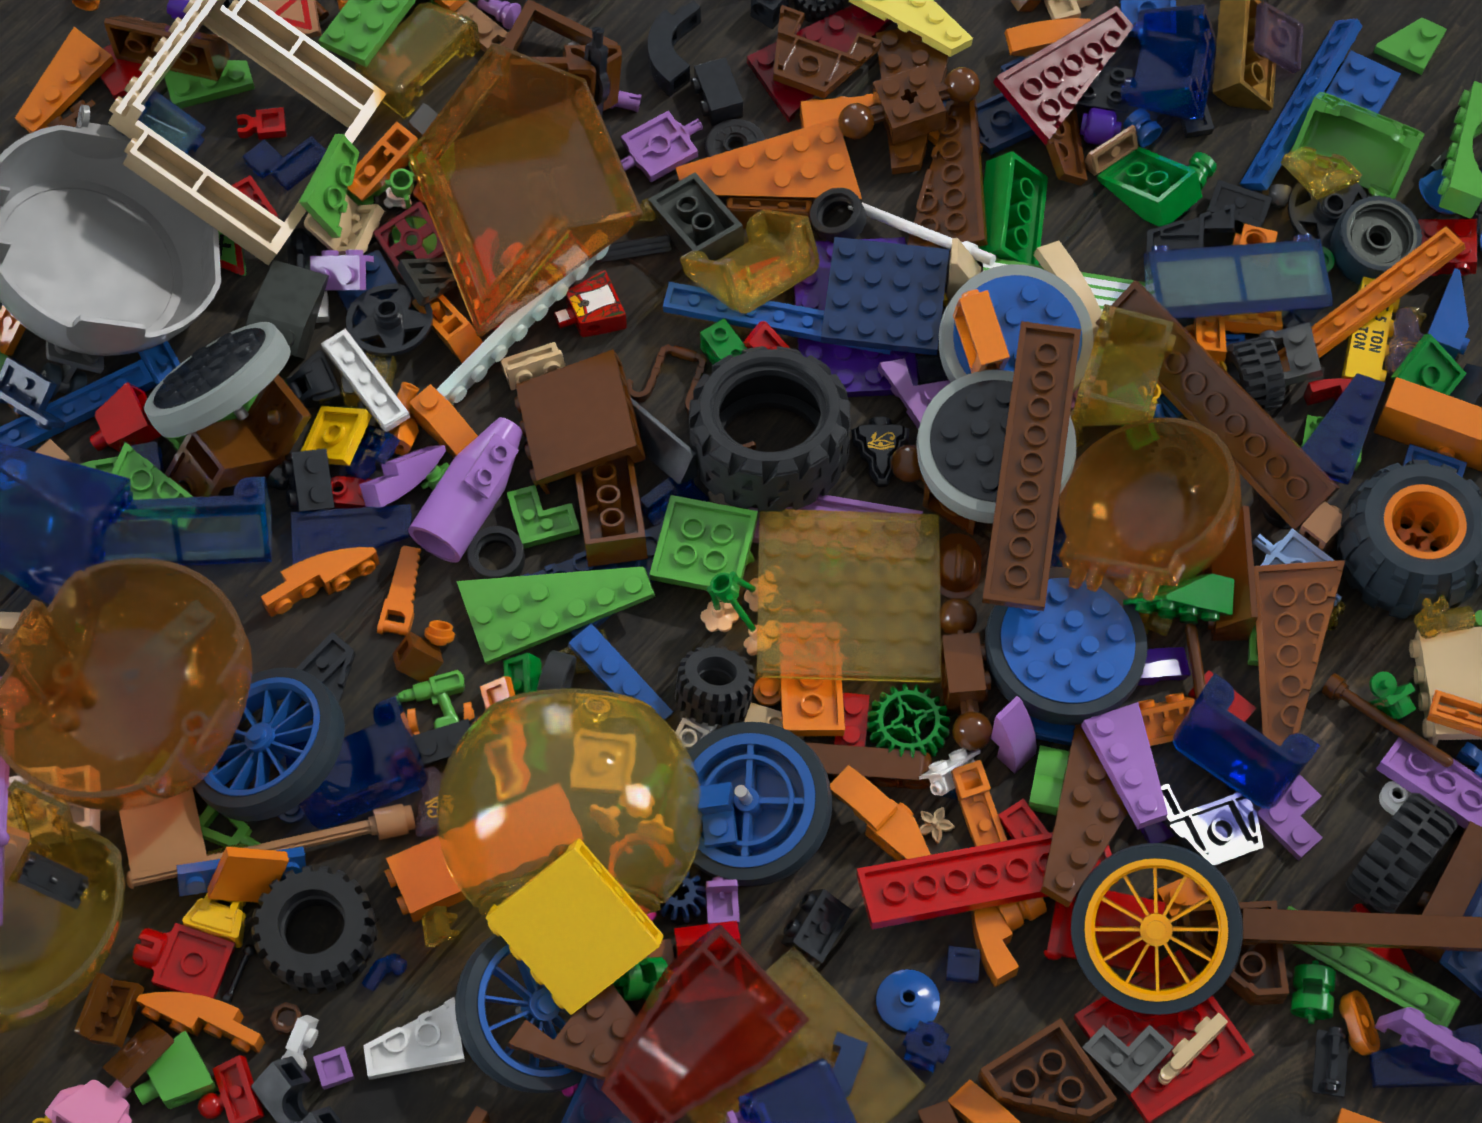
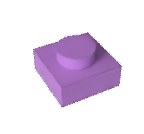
(333, 1068)

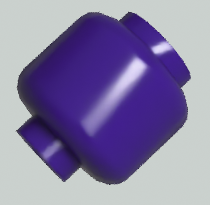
(1099, 126)

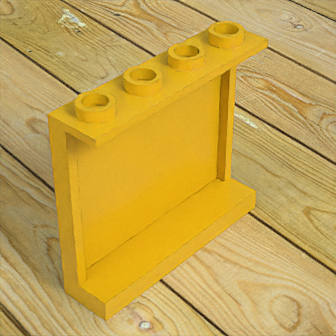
(575, 928)

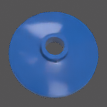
(902, 1014)

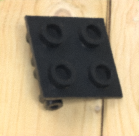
(1106, 90)

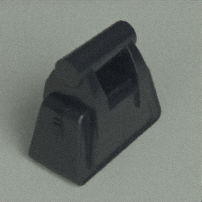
(320, 381)

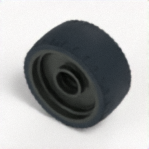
(1373, 237)

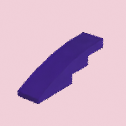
(1165, 665)

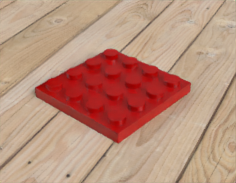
(1214, 1062)

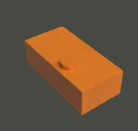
(1432, 422)

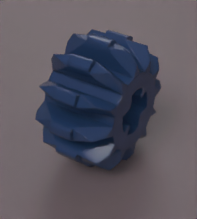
(693, 899)

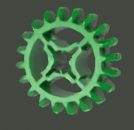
(901, 701)

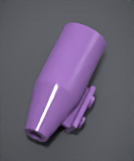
(467, 492)

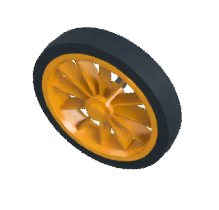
(1156, 929)

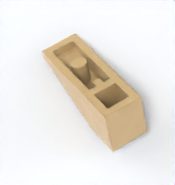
(960, 269)

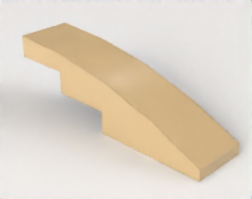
(1057, 261)

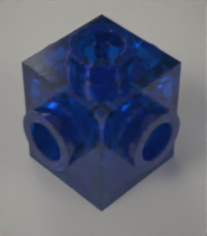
(924, 1056)

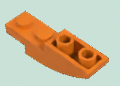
(330, 569)
(193, 1011)

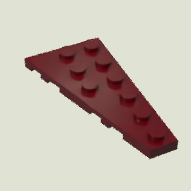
(833, 31)

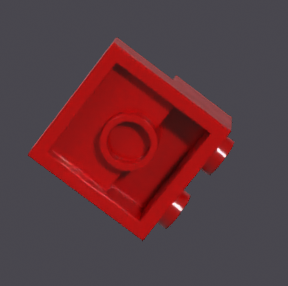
(1466, 231)

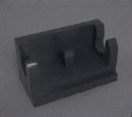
(53, 879)

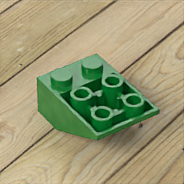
(1197, 598)

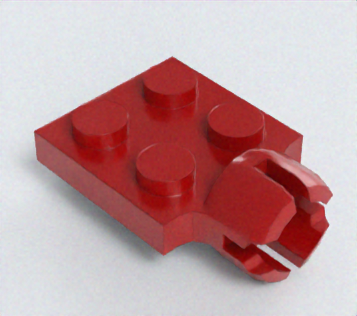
(184, 959)

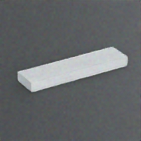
(365, 380)

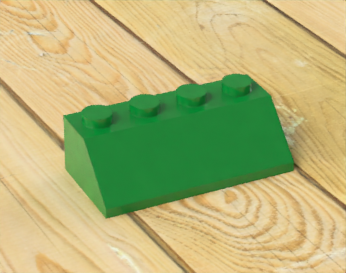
(1013, 208)

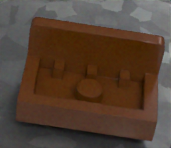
(108, 1011)

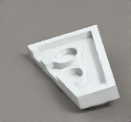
(417, 1046)

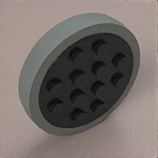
(217, 380)
(964, 443)

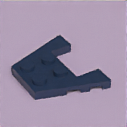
(999, 121)

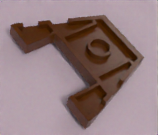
(814, 65)
(588, 1038)

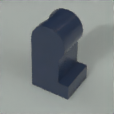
(849, 1060)

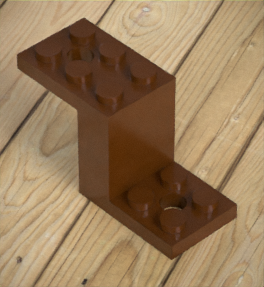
(240, 448)

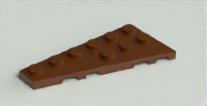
(898, 54)

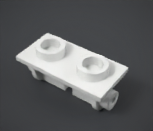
(940, 771)

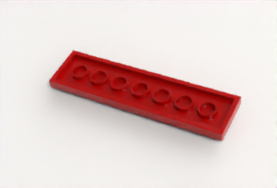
(956, 881)

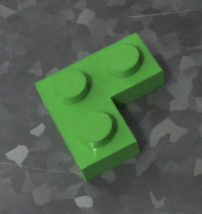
(539, 525)

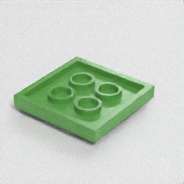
(702, 542)

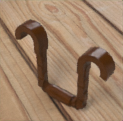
(678, 352)

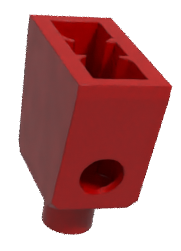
(123, 420)

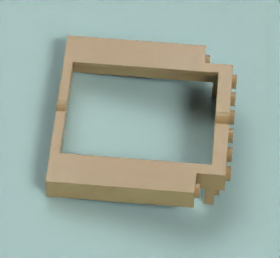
(281, 52)

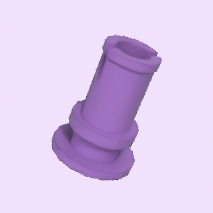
(503, 11)
(628, 101)

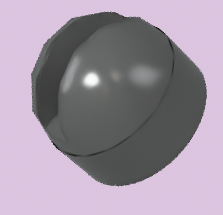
(1280, 194)

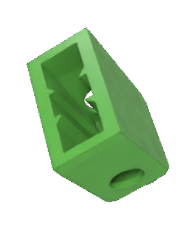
(177, 1075)

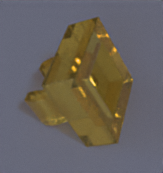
(437, 927)

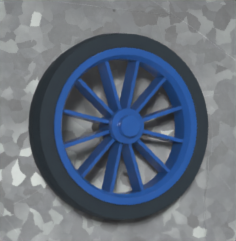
(268, 744)
(536, 1008)

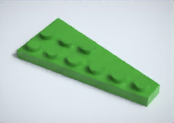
(532, 609)

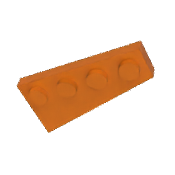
(64, 80)

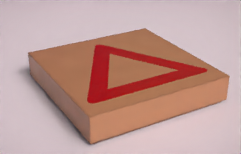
(298, 13)

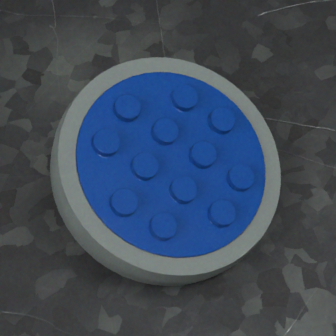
(1018, 296)

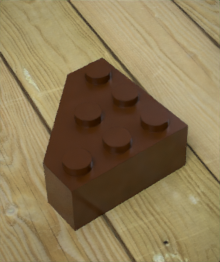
(1261, 967)
(1049, 1078)

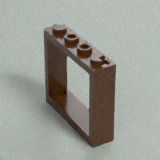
(552, 20)

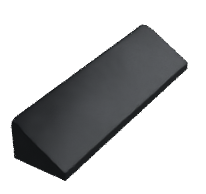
(665, 447)

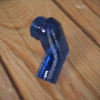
(383, 966)

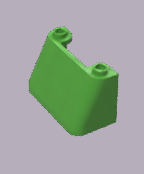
(1368, 140)

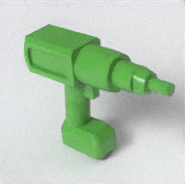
(438, 690)

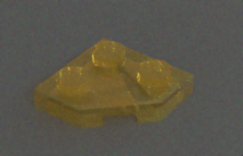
(1320, 173)

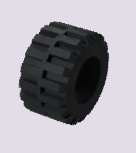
(1257, 370)
(714, 685)

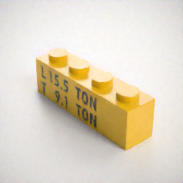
(1368, 344)

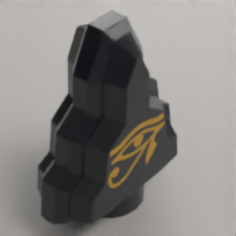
(877, 444)

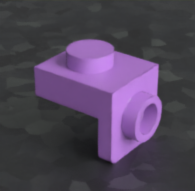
(722, 900)

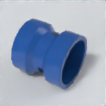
(1146, 129)

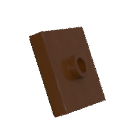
(138, 1054)

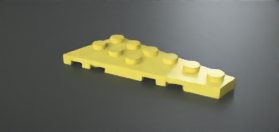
(924, 19)

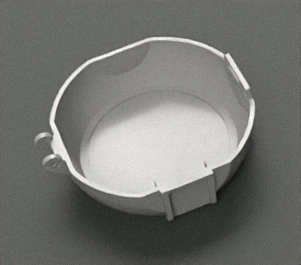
(95, 248)

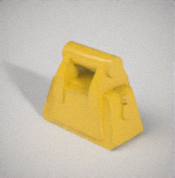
(218, 919)

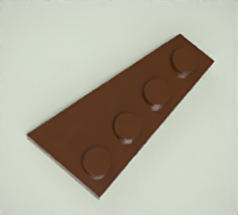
(1067, 151)

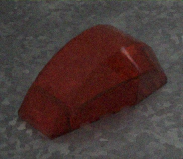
(700, 1031)

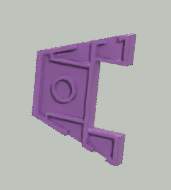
(914, 397)

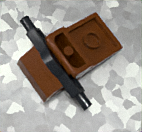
(596, 64)

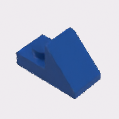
(718, 815)

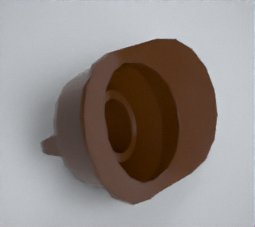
(959, 565)

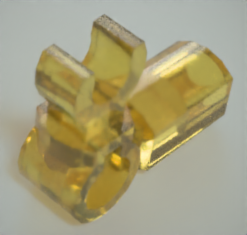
(1439, 618)

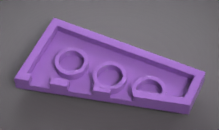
(1127, 758)
(1437, 1038)

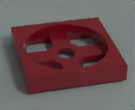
(418, 211)

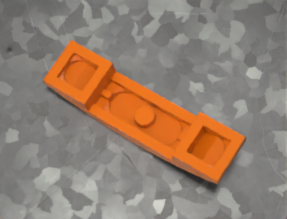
(977, 804)

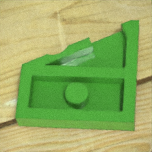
(1412, 45)

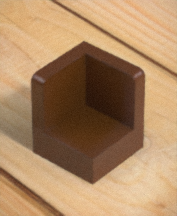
(417, 657)

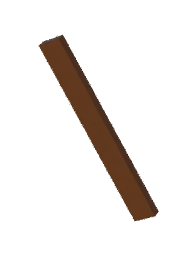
(1362, 929)

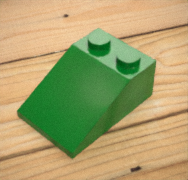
(1153, 185)

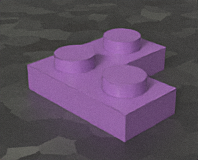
(1285, 819)

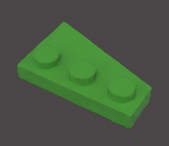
(191, 90)
(328, 186)

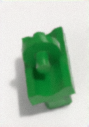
(1391, 698)

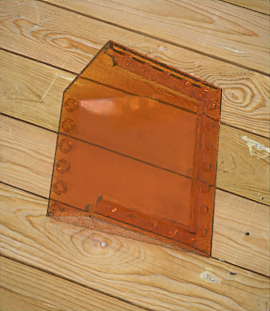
(520, 182)

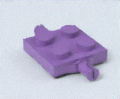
(660, 145)

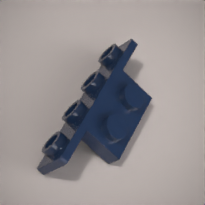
(28, 393)

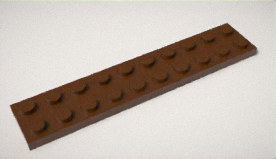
(1215, 400)
(1032, 467)

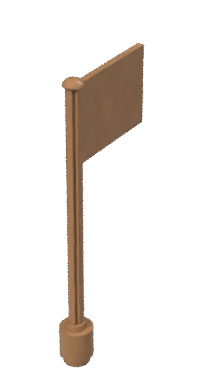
(172, 836)

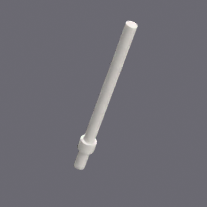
(925, 233)

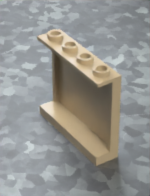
(1451, 665)

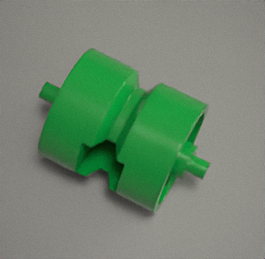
(640, 979)
(1313, 992)

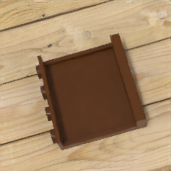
(578, 418)

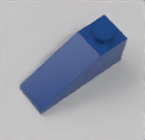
(1451, 318)

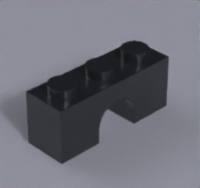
(281, 1093)

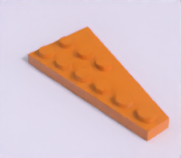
(784, 166)

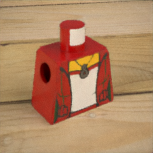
(593, 307)

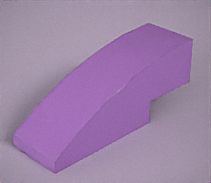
(401, 476)
(1014, 735)

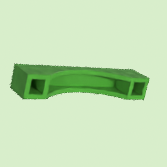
(1463, 182)

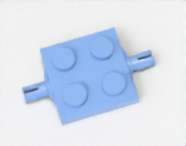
(1291, 549)

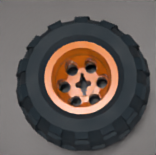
(1396, 564)

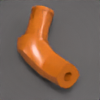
(407, 430)

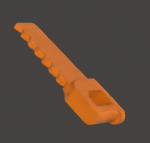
(401, 593)

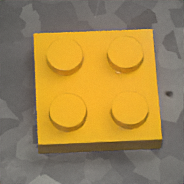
(338, 432)

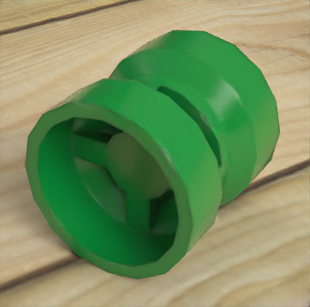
(1204, 165)

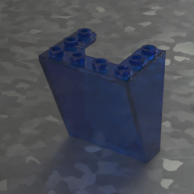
(54, 518)

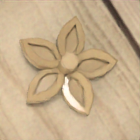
(935, 824)

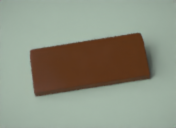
(745, 207)

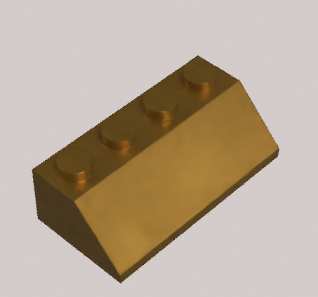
(1240, 73)

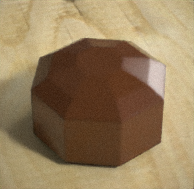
(285, 1017)

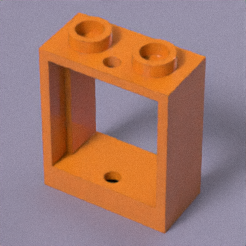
(980, 332)

